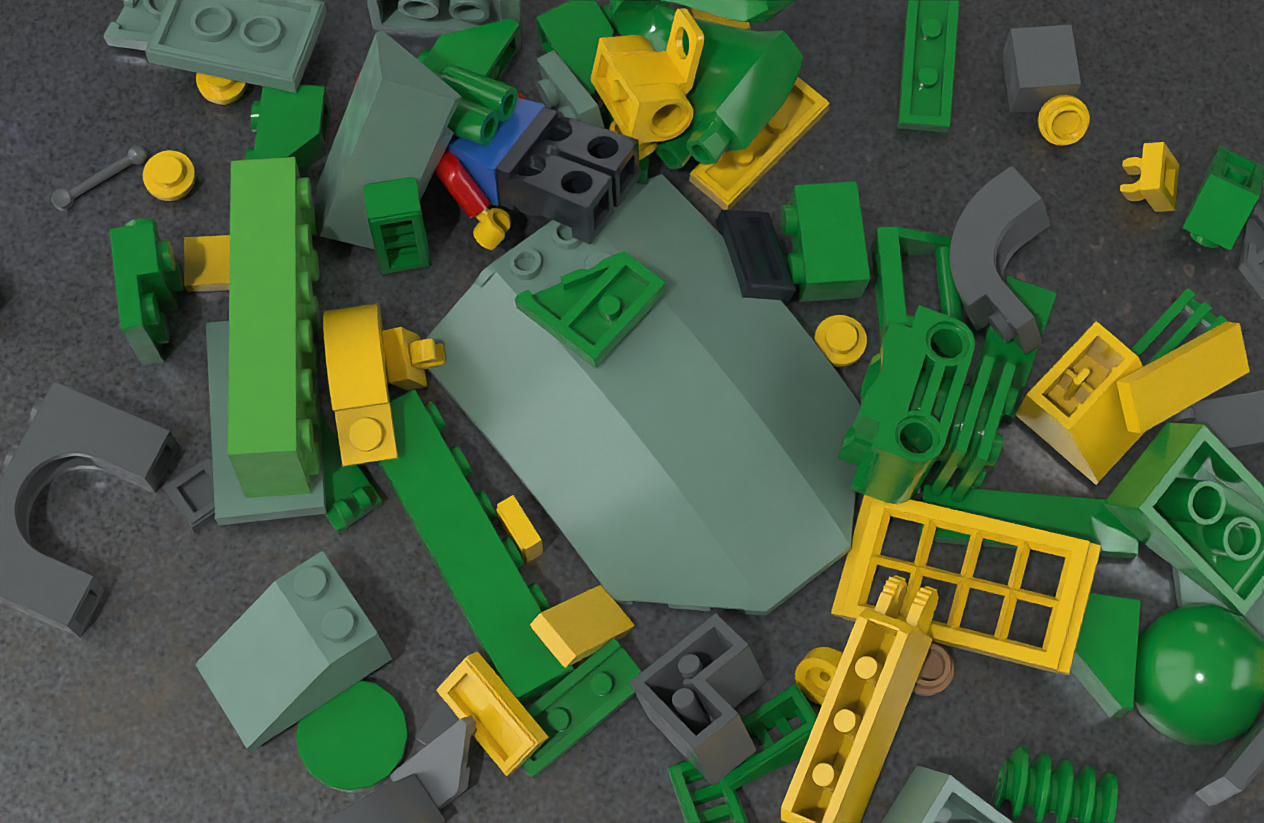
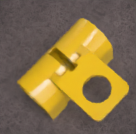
(648, 86)

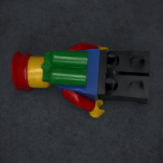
(530, 160)

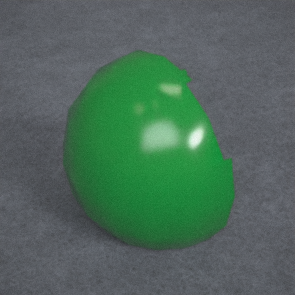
(1200, 674)

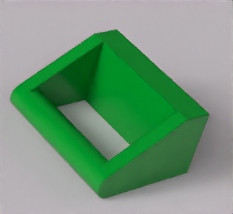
(886, 251)

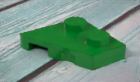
(595, 305)

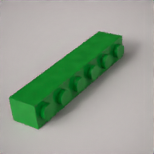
(468, 550)

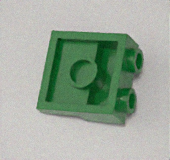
(145, 286)

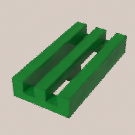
(1198, 312)

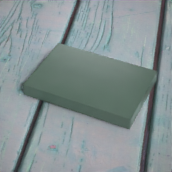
(239, 39)

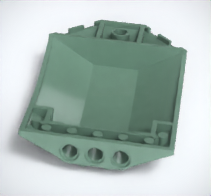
(695, 449)

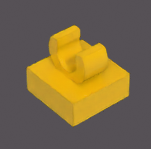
(1157, 179)
(409, 357)

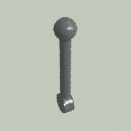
(64, 199)

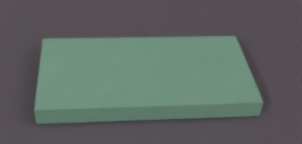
(229, 499)

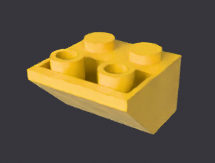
(1080, 405)

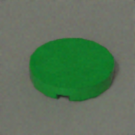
(354, 739)

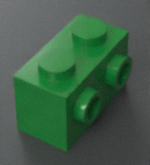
(827, 241)

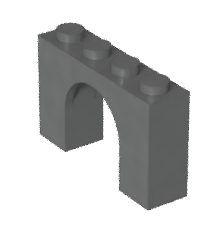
(68, 435)

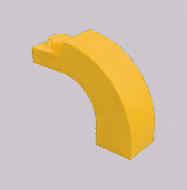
(359, 384)

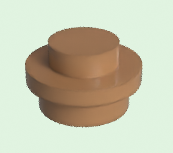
(935, 672)

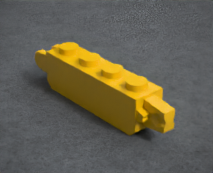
(862, 709)

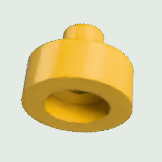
(816, 672)

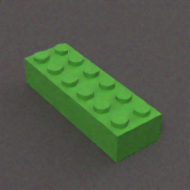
(272, 329)

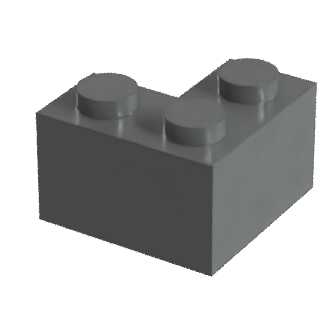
(694, 696)

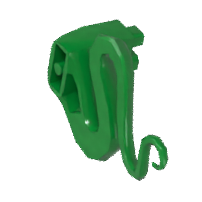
(738, 77)

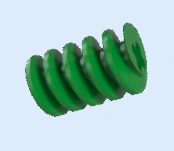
(1055, 790)

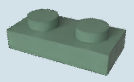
(563, 90)

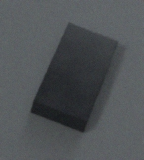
(756, 255)

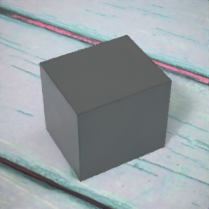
(1039, 66)

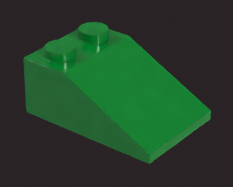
(1197, 512)

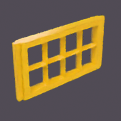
(1067, 605)

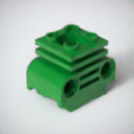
(924, 412)

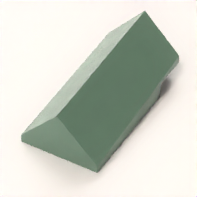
(387, 133)

